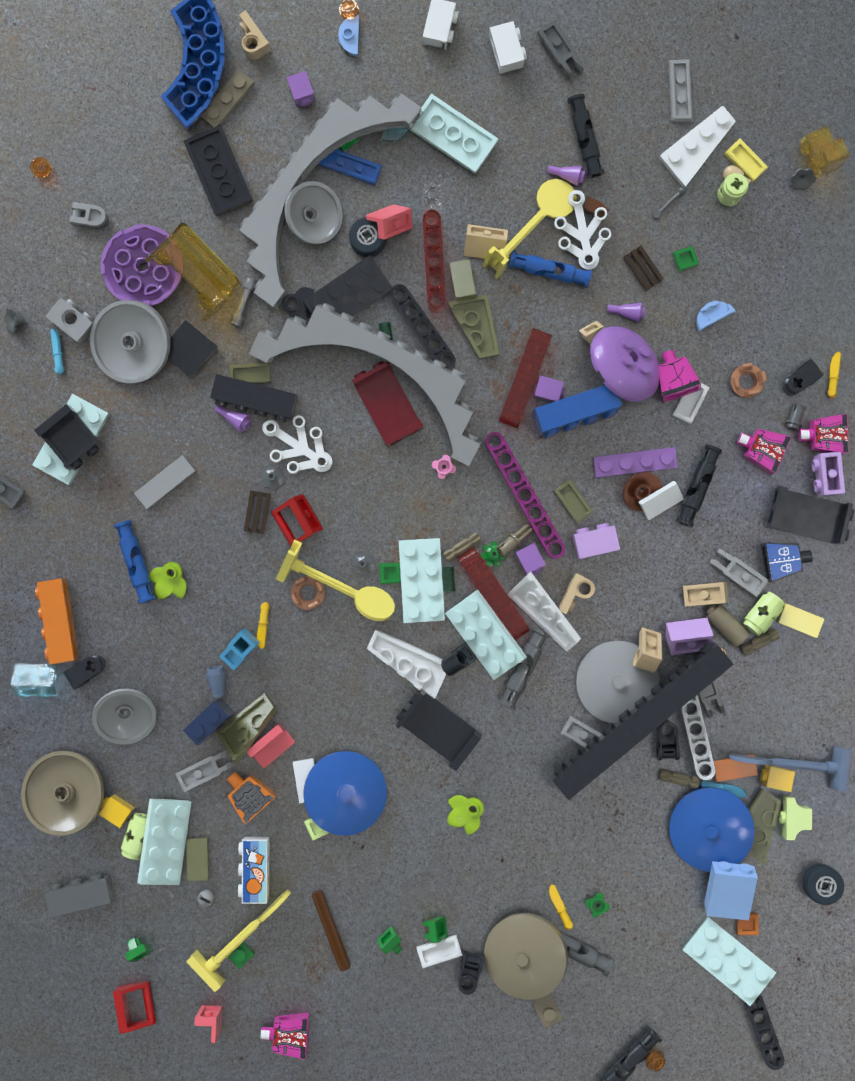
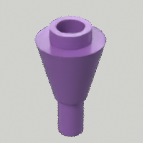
(572, 174)
(631, 311)
(238, 420)

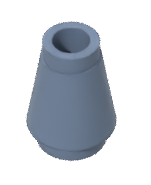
(216, 678)

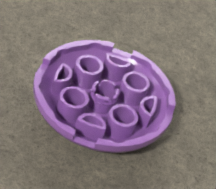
(122, 261)
(625, 363)

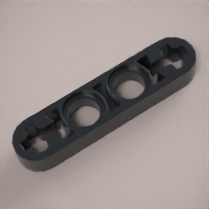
(764, 1028)

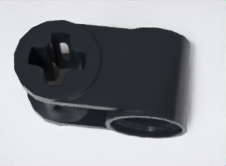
(804, 377)
(457, 660)
(82, 672)
(667, 745)
(470, 968)

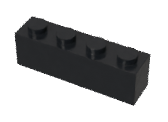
(254, 397)

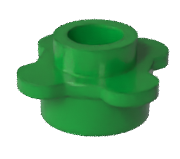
(597, 911)

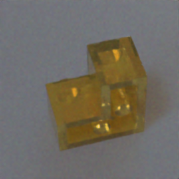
(823, 151)

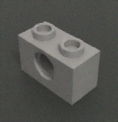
(60, 317)

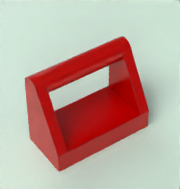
(304, 515)
(122, 1007)

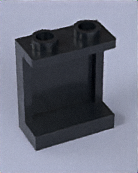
(69, 437)

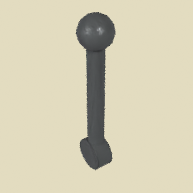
(657, 213)

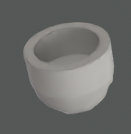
(207, 894)

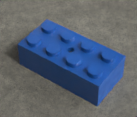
(574, 410)

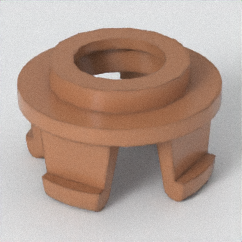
(758, 376)
(296, 593)

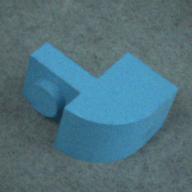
(239, 649)

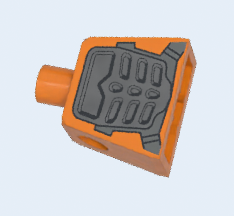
(249, 796)

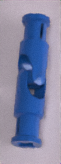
(540, 266)
(136, 566)

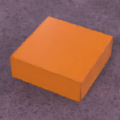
(748, 927)

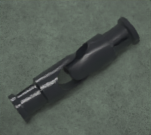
(585, 133)
(705, 471)
(637, 1053)

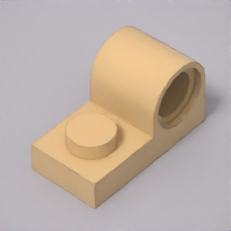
(253, 36)
(706, 594)
(567, 603)
(649, 651)

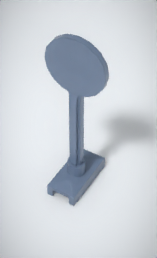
(837, 768)

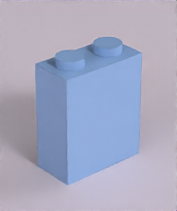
(730, 890)

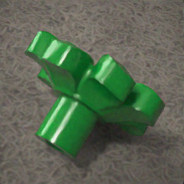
(489, 557)

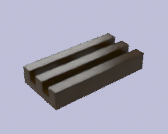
(642, 252)
(257, 511)

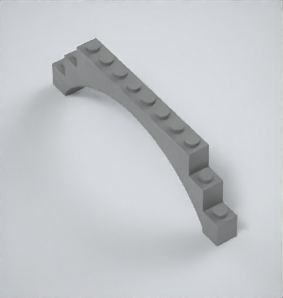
(335, 129)
(338, 329)

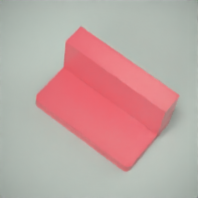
(391, 220)
(271, 746)
(210, 1017)

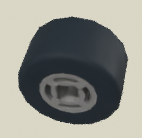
(365, 244)
(820, 877)

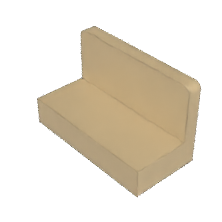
(482, 239)

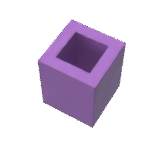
(301, 89)
(549, 390)
(530, 559)

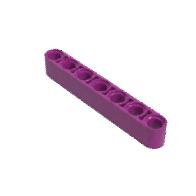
(516, 488)

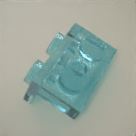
(34, 680)

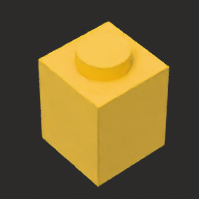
(777, 778)
(116, 810)

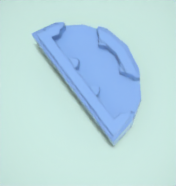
(349, 35)
(712, 313)

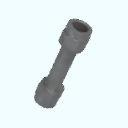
(237, 318)

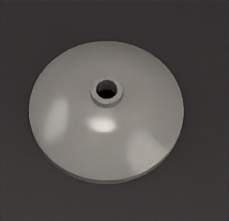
(323, 208)
(120, 725)

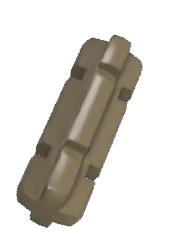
(462, 547)
(760, 642)
(679, 778)

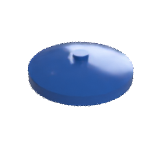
(345, 793)
(711, 827)

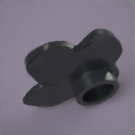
(300, 309)

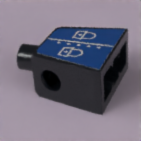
(783, 559)

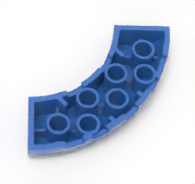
(201, 61)

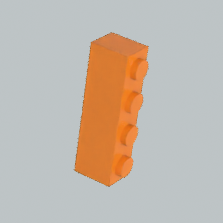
(57, 621)

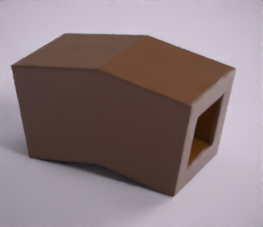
(591, 205)

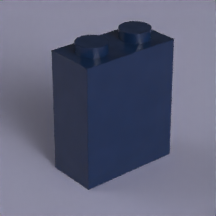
(209, 721)

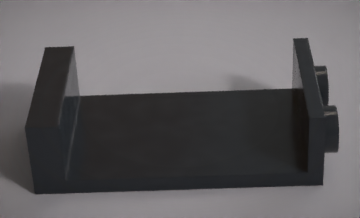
(810, 516)
(439, 728)

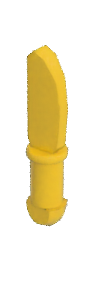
(834, 373)
(262, 627)
(558, 903)

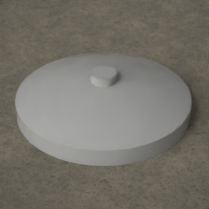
(130, 341)
(610, 682)

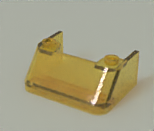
(198, 266)

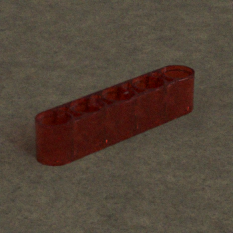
(434, 251)
(525, 378)
(493, 592)

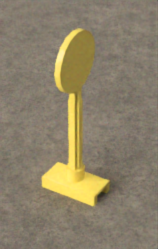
(552, 202)
(369, 601)
(207, 969)

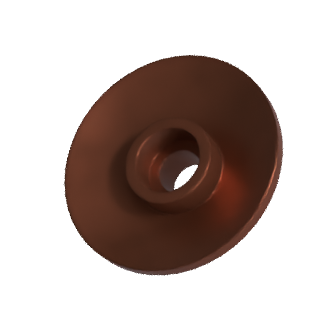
(649, 482)

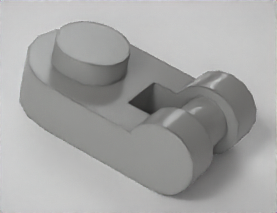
(94, 216)

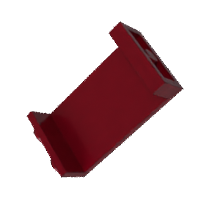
(387, 403)

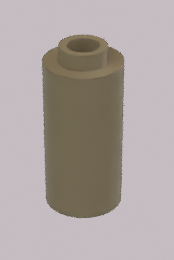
(726, 624)

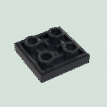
(190, 349)

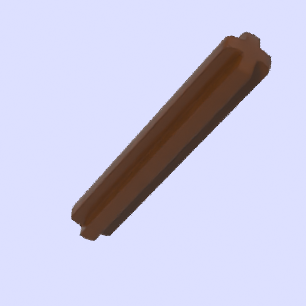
(331, 930)

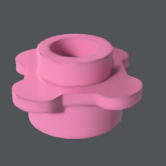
(445, 460)

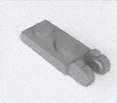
(740, 573)
(202, 771)

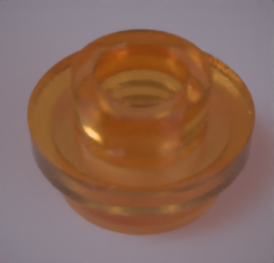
(348, 9)
(36, 163)
(656, 1061)

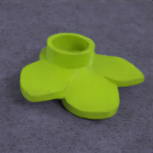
(166, 583)
(463, 815)

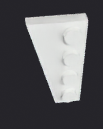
(695, 147)
(539, 606)
(410, 662)

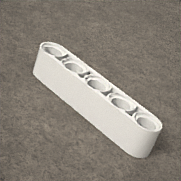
(699, 738)

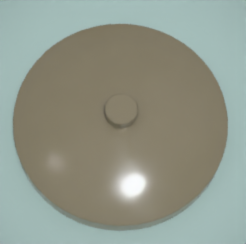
(62, 793)
(526, 956)

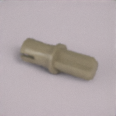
(514, 540)

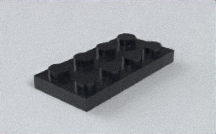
(218, 170)
(353, 289)

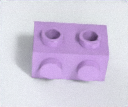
(828, 474)
(596, 541)
(689, 634)

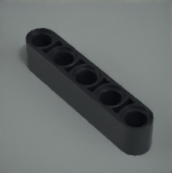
(418, 319)

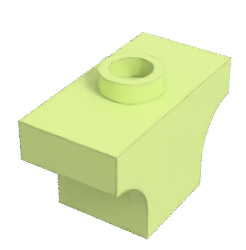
(794, 817)

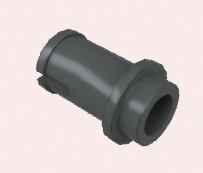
(796, 416)

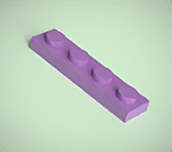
(635, 462)

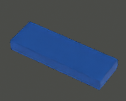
(352, 166)

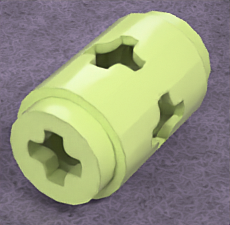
(732, 189)
(760, 624)
(133, 845)

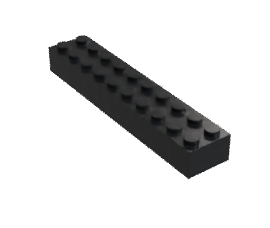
(642, 720)

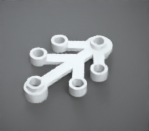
(584, 233)
(300, 447)

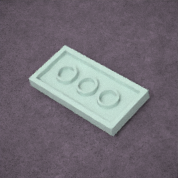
(454, 134)
(49, 461)
(421, 580)
(485, 634)
(164, 842)
(729, 961)

